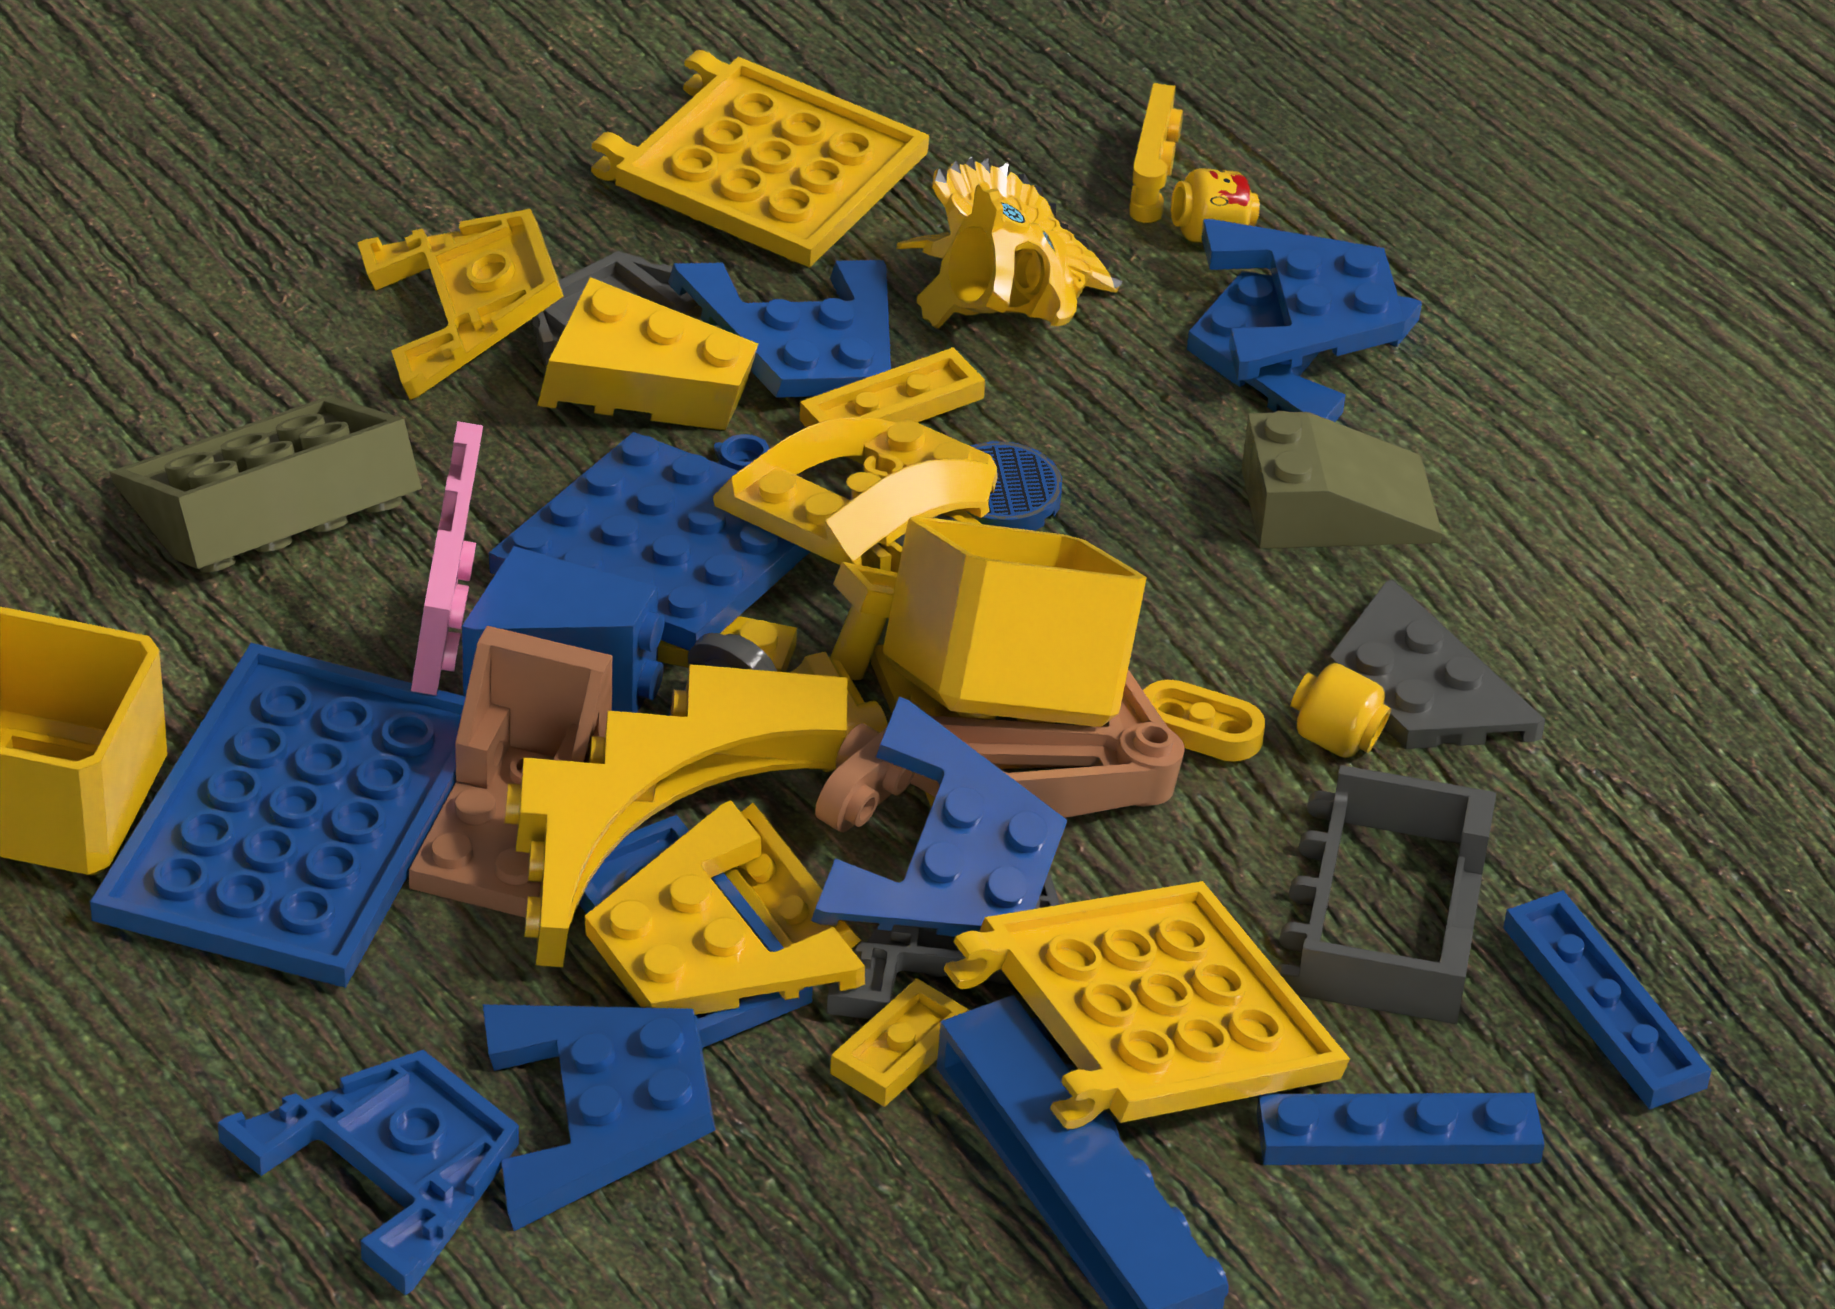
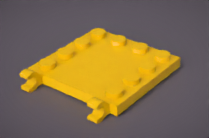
(765, 158)
(1153, 1002)

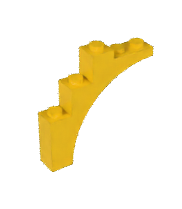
(717, 731)

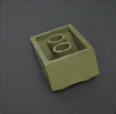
(1332, 485)

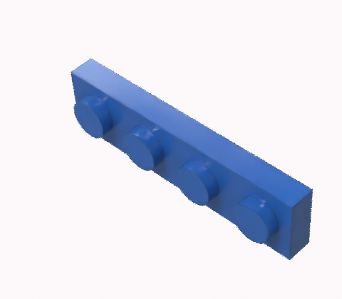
(1607, 999)
(1399, 1129)

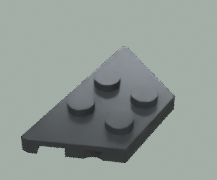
(621, 271)
(1430, 677)

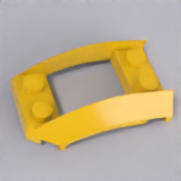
(935, 479)

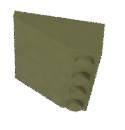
(271, 481)

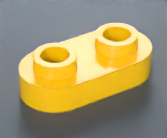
(1208, 719)

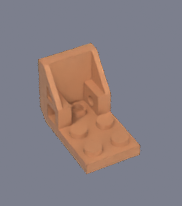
(519, 704)

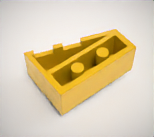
(646, 360)

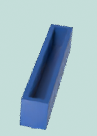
(1079, 1178)

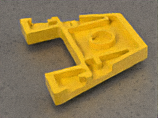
(488, 282)
(688, 947)

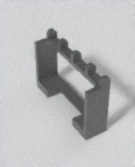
(1374, 977)

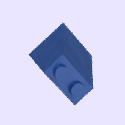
(575, 608)

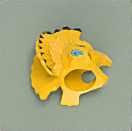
(1004, 250)

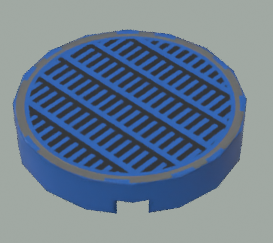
(1025, 488)

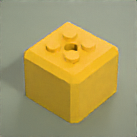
(1013, 622)
(75, 738)

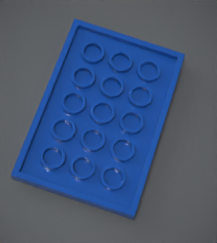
(289, 817)

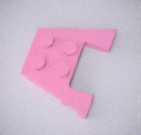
(451, 561)

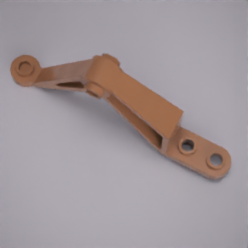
(1131, 759)

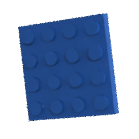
(654, 520)

